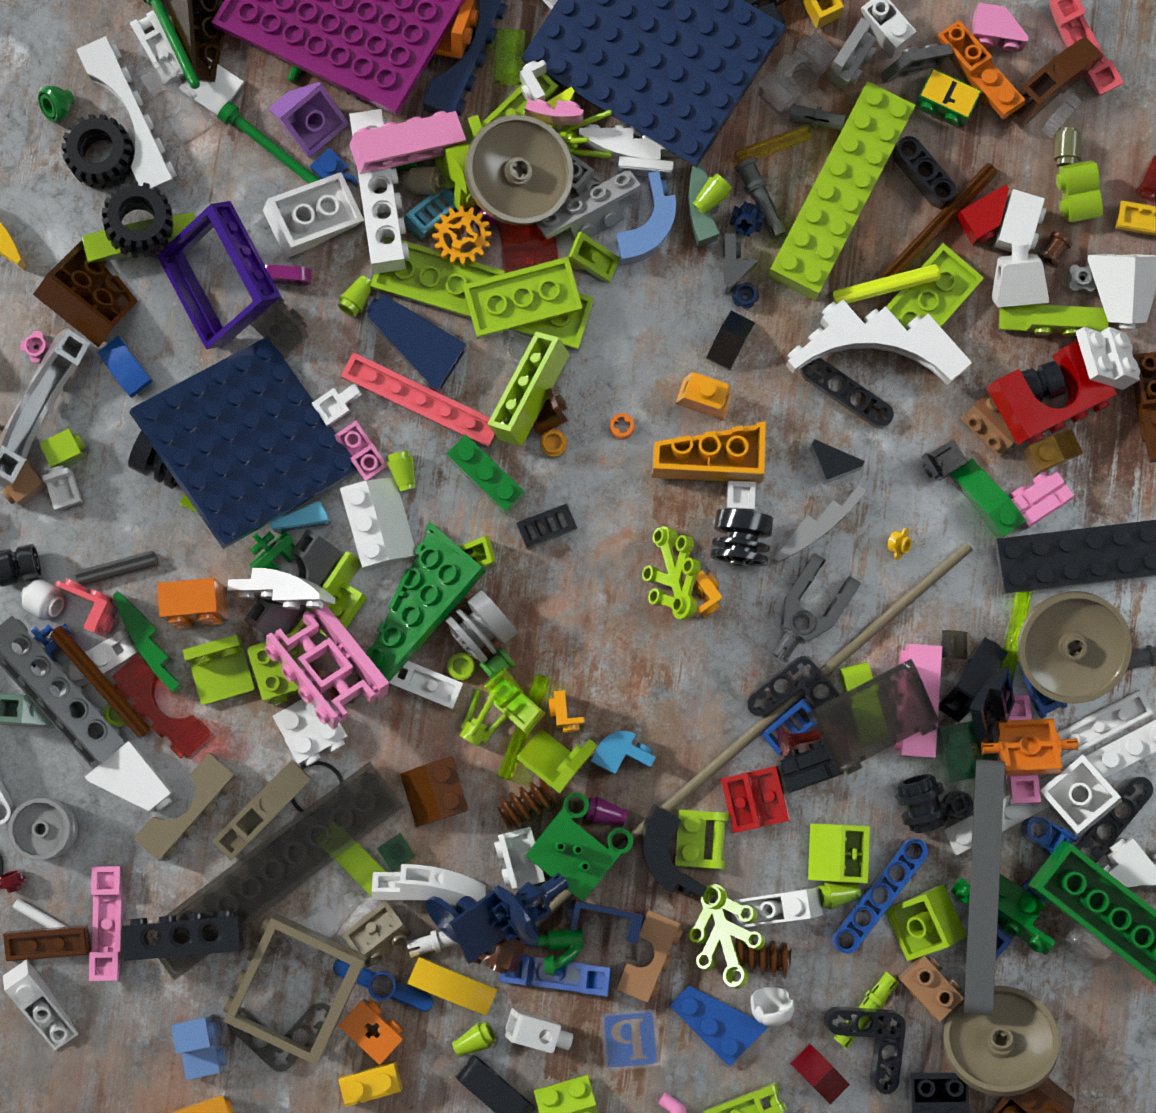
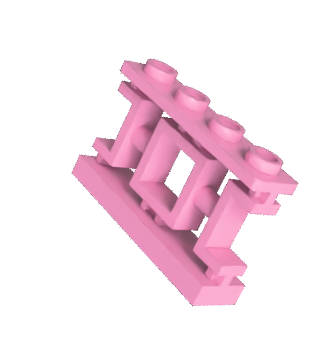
(345, 653)

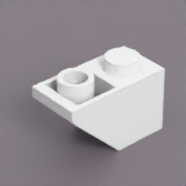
(888, 26)

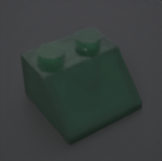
(959, 751)

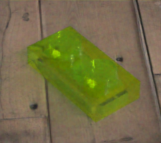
(509, 56)

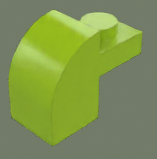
(454, 168)

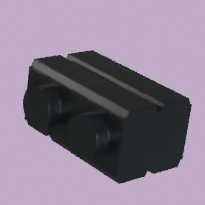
(807, 767)

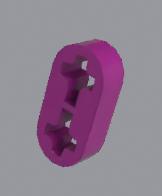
(290, 275)

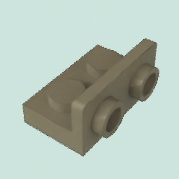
(377, 933)

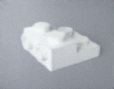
(1108, 357)
(306, 733)

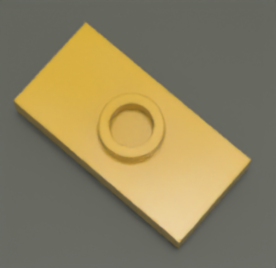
(1136, 218)

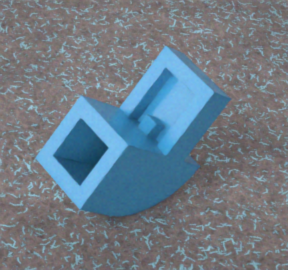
(615, 747)

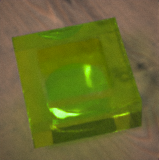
(505, 687)

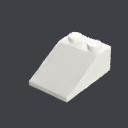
(312, 214)

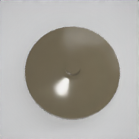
(518, 170)
(1074, 647)
(1006, 1050)

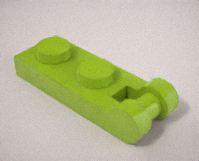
(751, 1102)

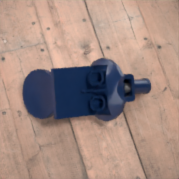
(496, 916)

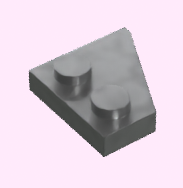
(916, 59)

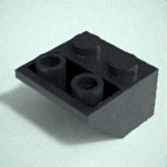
(937, 1093)

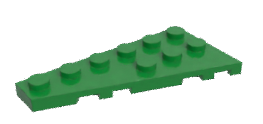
(423, 600)

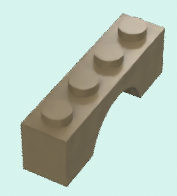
(210, 781)

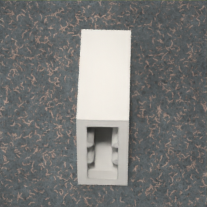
(132, 778)

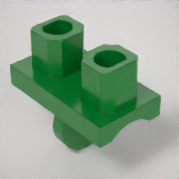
(282, 545)

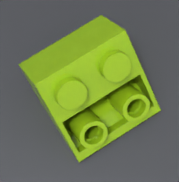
(839, 853)

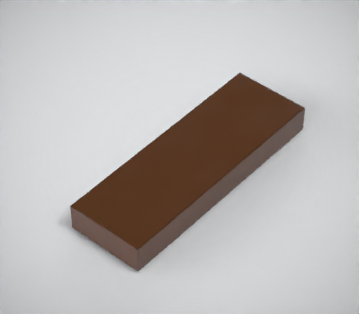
(47, 943)

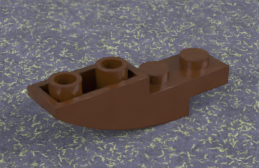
(1055, 78)
(1146, 401)

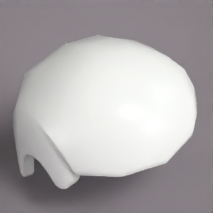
(772, 1006)

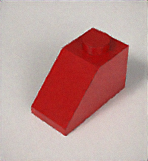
(984, 216)

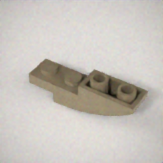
(261, 809)

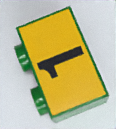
(948, 98)

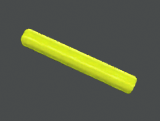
(887, 284)

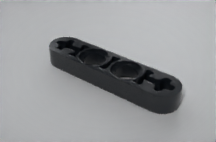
(844, 395)
(1115, 823)

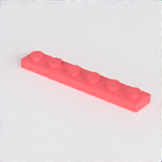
(418, 399)

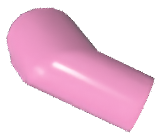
(671, 1104)

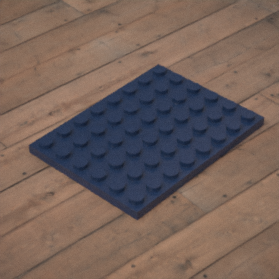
(659, 63)

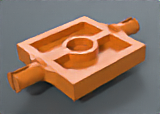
(1029, 747)

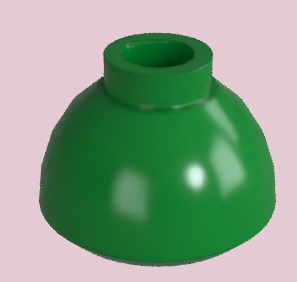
(55, 102)

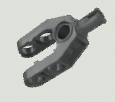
(815, 626)

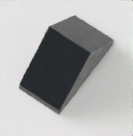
(730, 340)
(833, 462)

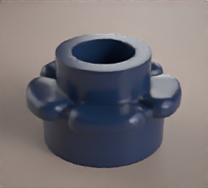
(750, 290)

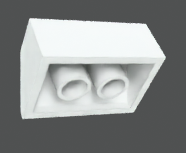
(378, 522)

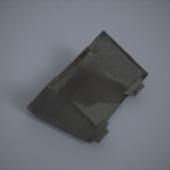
(874, 717)

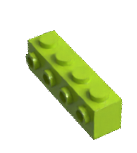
(528, 388)

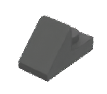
(734, 270)

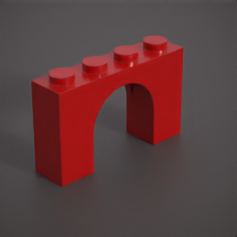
(1029, 417)

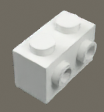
(1020, 220)

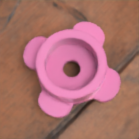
(29, 343)

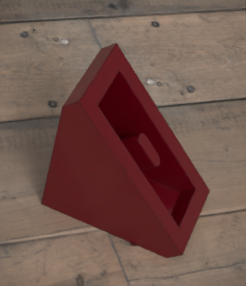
(819, 1073)

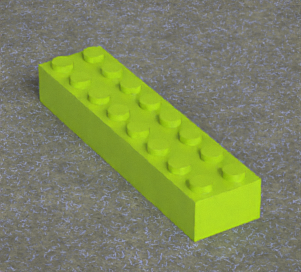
(841, 191)

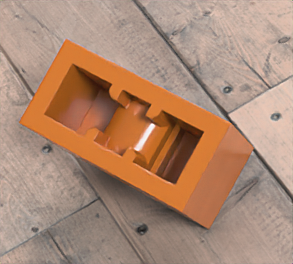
(356, 1028)

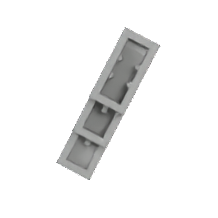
(812, 530)

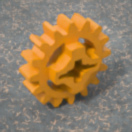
(465, 225)

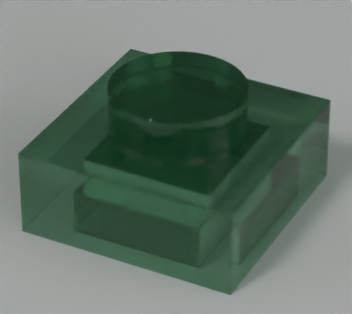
(396, 852)

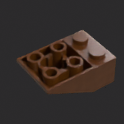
(1043, 1099)

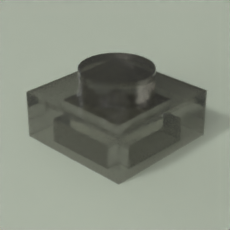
(954, 644)

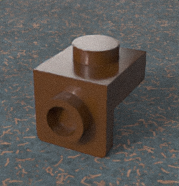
(551, 414)

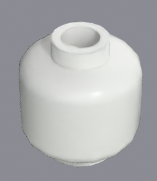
(42, 599)

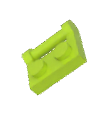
(691, 839)

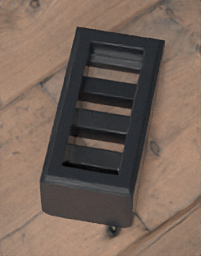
(526, 537)

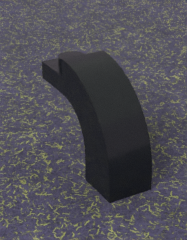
(655, 844)

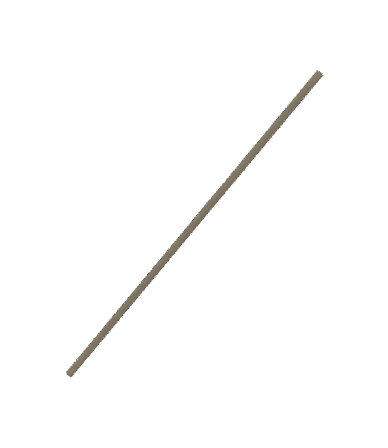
(776, 713)

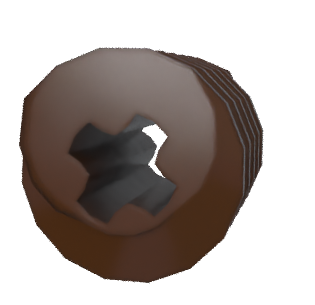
(526, 804)
(764, 958)

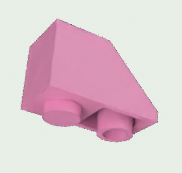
(997, 27)

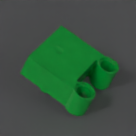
(574, 852)

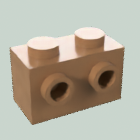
(931, 987)

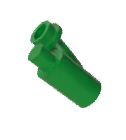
(561, 940)

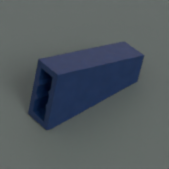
(419, 342)

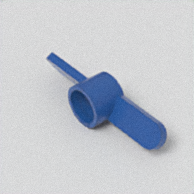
(400, 992)

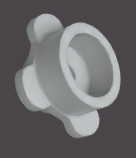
(1076, 283)

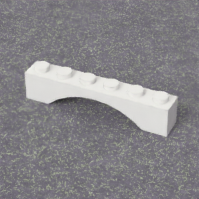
(103, 68)

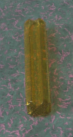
(774, 144)

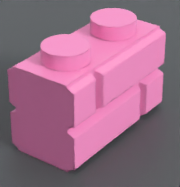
(1042, 498)

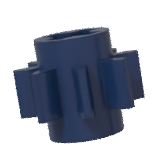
(746, 219)

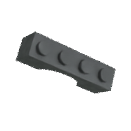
(314, 561)

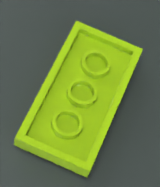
(522, 297)
(938, 297)

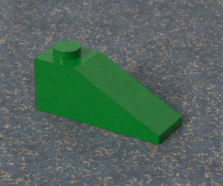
(988, 499)

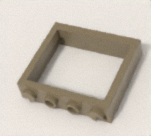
(246, 978)

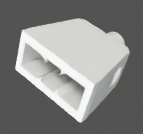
(1019, 278)
(525, 1029)

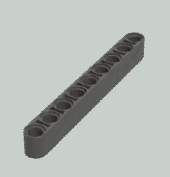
(984, 887)

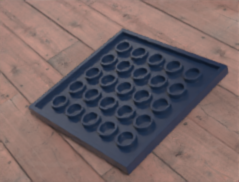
(244, 441)

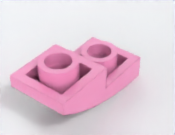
(563, 114)
(363, 452)

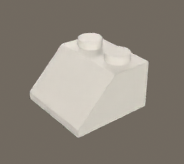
(1081, 795)

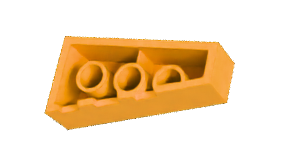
(713, 456)

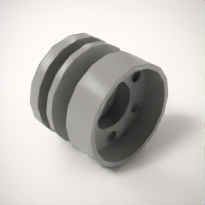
(481, 626)

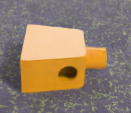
(705, 395)

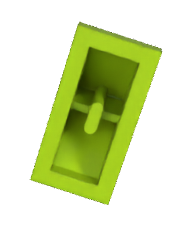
(481, 552)

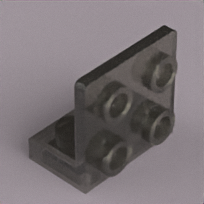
(282, 327)

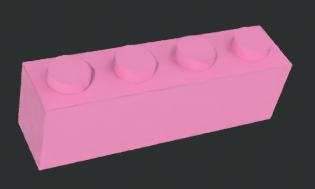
(406, 141)
(928, 663)

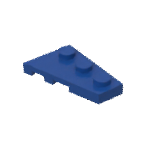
(717, 1024)

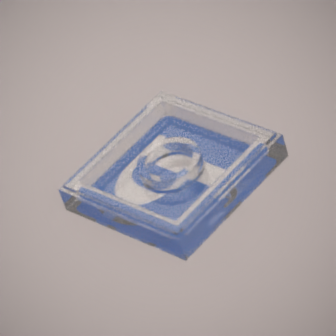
(630, 1040)

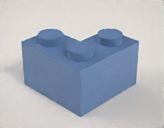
(199, 1046)

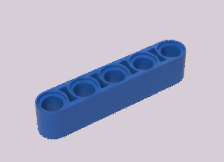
(891, 888)

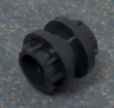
(922, 803)

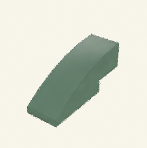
(702, 225)

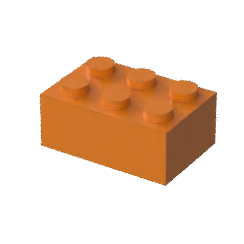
(193, 602)

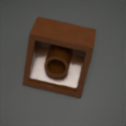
(434, 791)

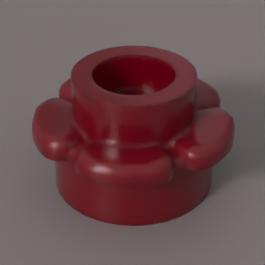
(12, 881)

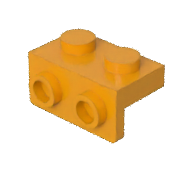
(707, 589)
(558, 708)

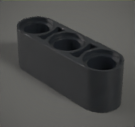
(923, 159)
(492, 1088)

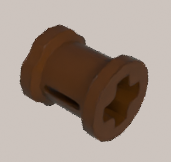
(1055, 249)

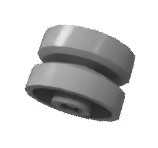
(34, 814)

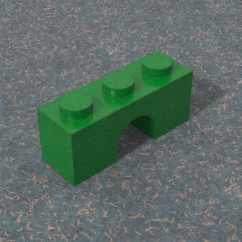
(486, 475)

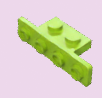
(1051, 319)
(347, 598)

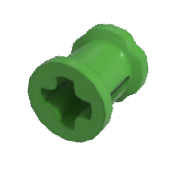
(497, 663)

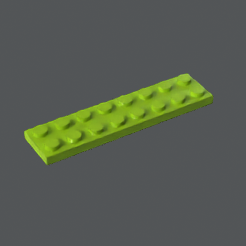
(439, 285)

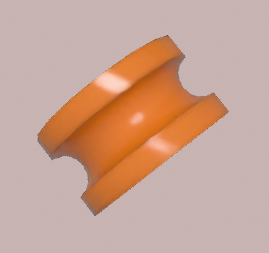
(628, 420)

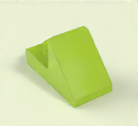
(593, 258)

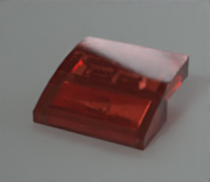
(525, 246)

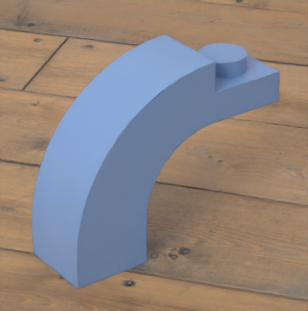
(648, 239)

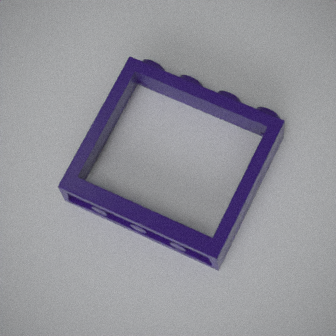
(245, 259)

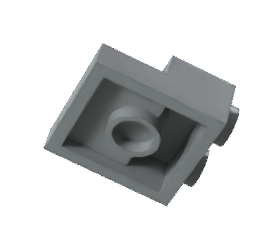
(852, 55)

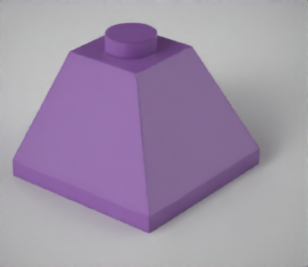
(309, 117)

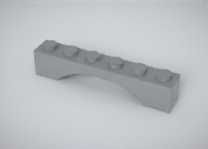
(37, 399)

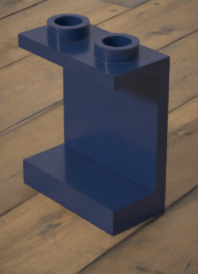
(634, 922)

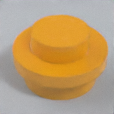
(553, 443)

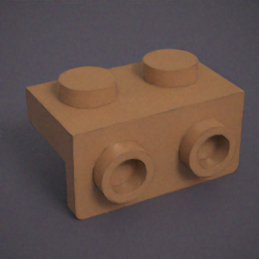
(989, 425)

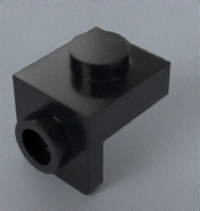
(944, 461)

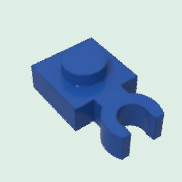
(330, 164)

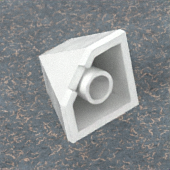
(1125, 286)

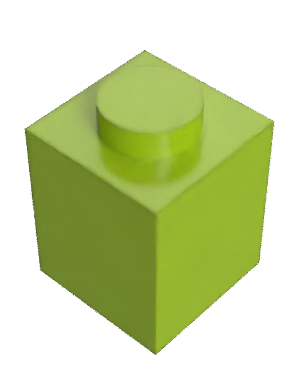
(63, 448)

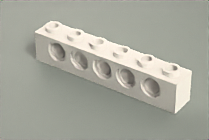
(383, 256)

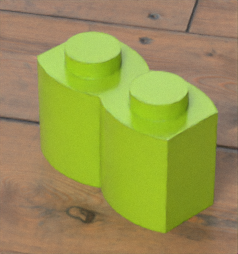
(1079, 191)

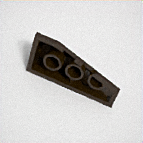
(197, 34)

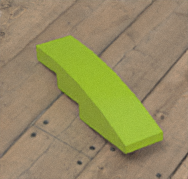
(100, 249)

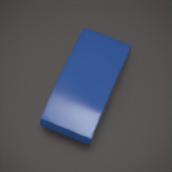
(124, 366)

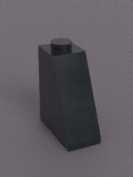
(975, 672)

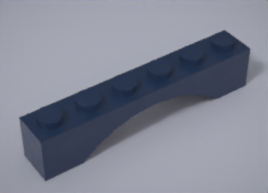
(450, 88)

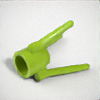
(572, 140)
(475, 730)

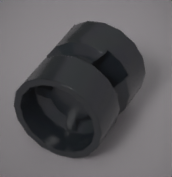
(1045, 381)
(29, 563)

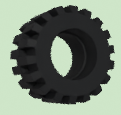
(87, 133)
(131, 199)

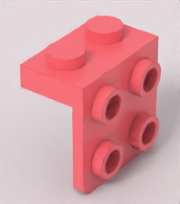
(102, 614)

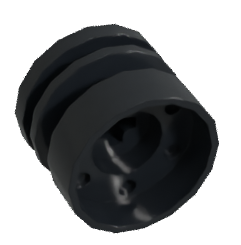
(145, 459)
(741, 537)

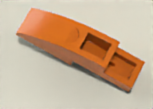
(978, 70)

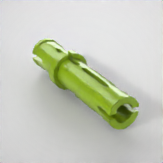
(873, 1000)

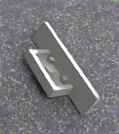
(593, 209)

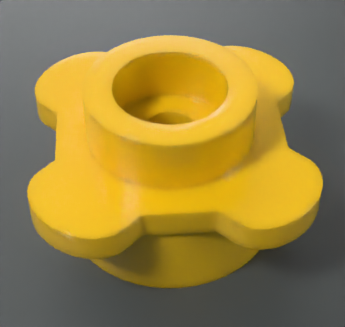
(899, 543)

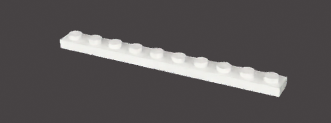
(1106, 761)

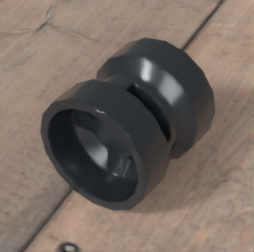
(955, 800)

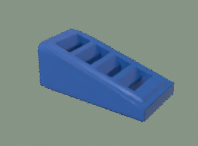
(807, 707)

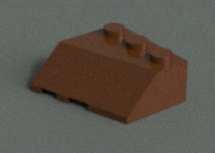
(86, 295)

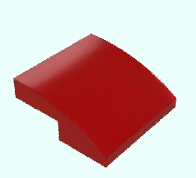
(755, 799)

